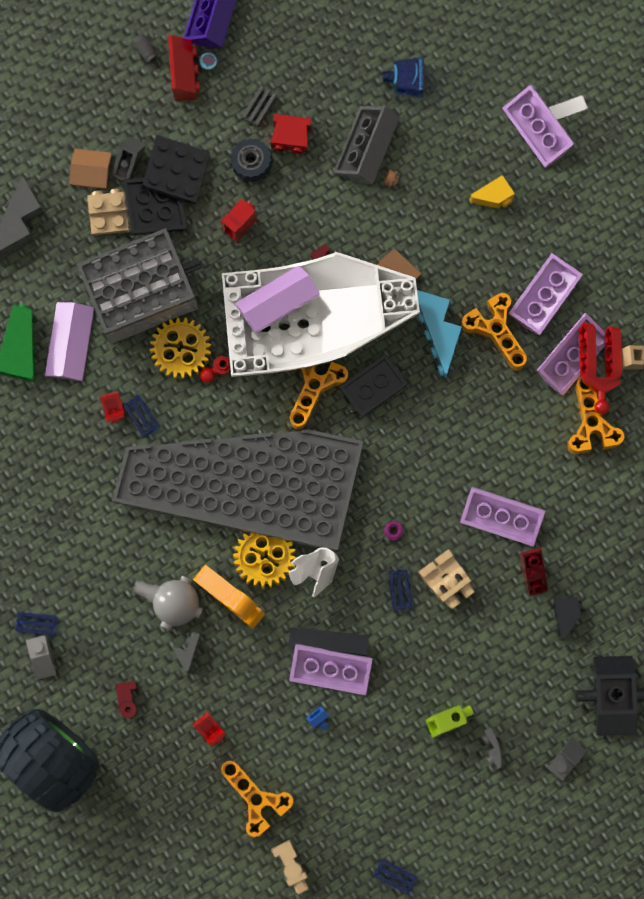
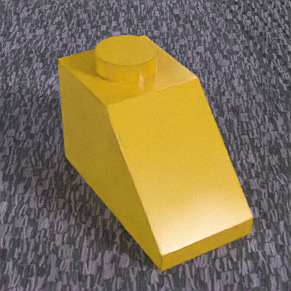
(494, 194)

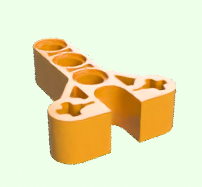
(483, 327)
(325, 381)
(602, 428)
(229, 596)
(268, 799)

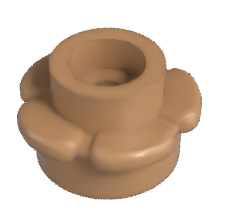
(391, 178)

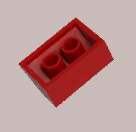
(183, 68)

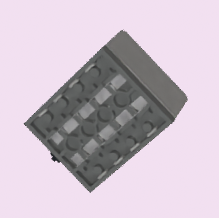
(139, 285)

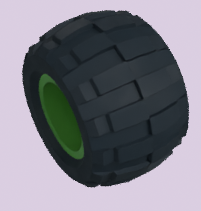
(47, 760)

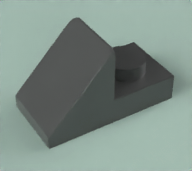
(187, 657)
(566, 759)

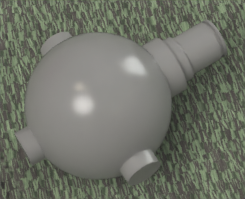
(173, 601)

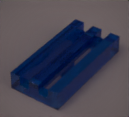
(132, 402)
(409, 603)
(19, 621)
(409, 883)

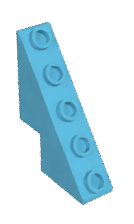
(440, 333)

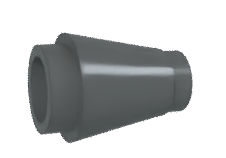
(144, 47)

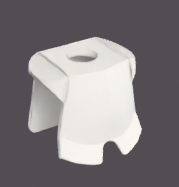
(311, 566)

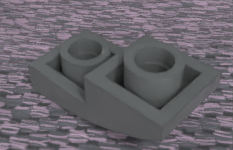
(494, 755)

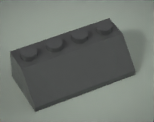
(366, 144)

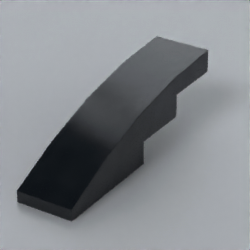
(329, 640)

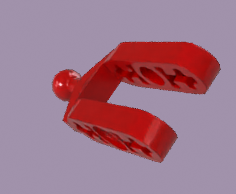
(588, 364)

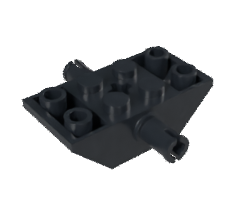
(612, 715)

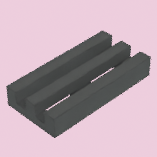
(266, 93)

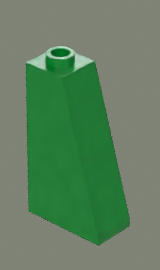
(18, 346)

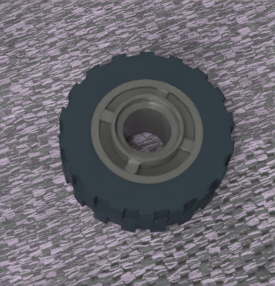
(245, 150)

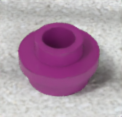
(393, 524)

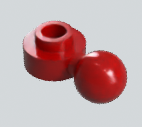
(208, 374)

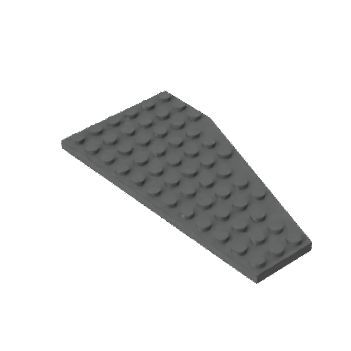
(256, 483)

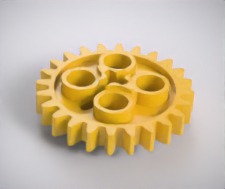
(184, 331)
(254, 571)

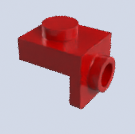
(112, 407)
(209, 729)

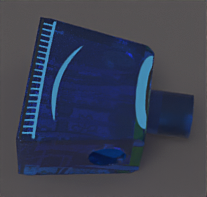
(407, 76)

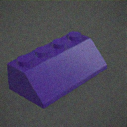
(209, 22)

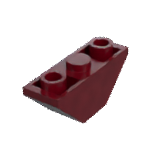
(534, 571)

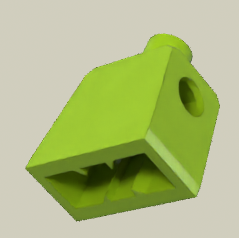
(442, 722)

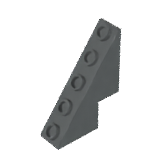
(20, 209)

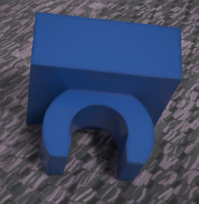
(318, 718)

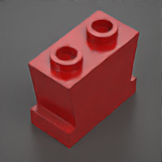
(290, 133)
(239, 219)

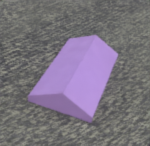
(538, 126)
(545, 294)
(277, 298)
(69, 341)
(563, 364)
(502, 516)
(330, 669)

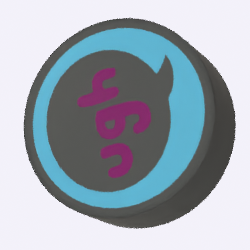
(208, 62)

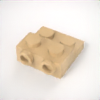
(107, 212)

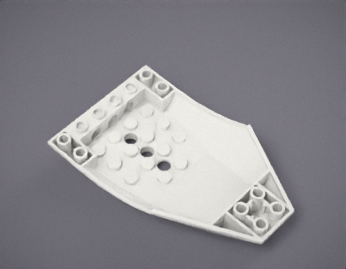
(353, 308)

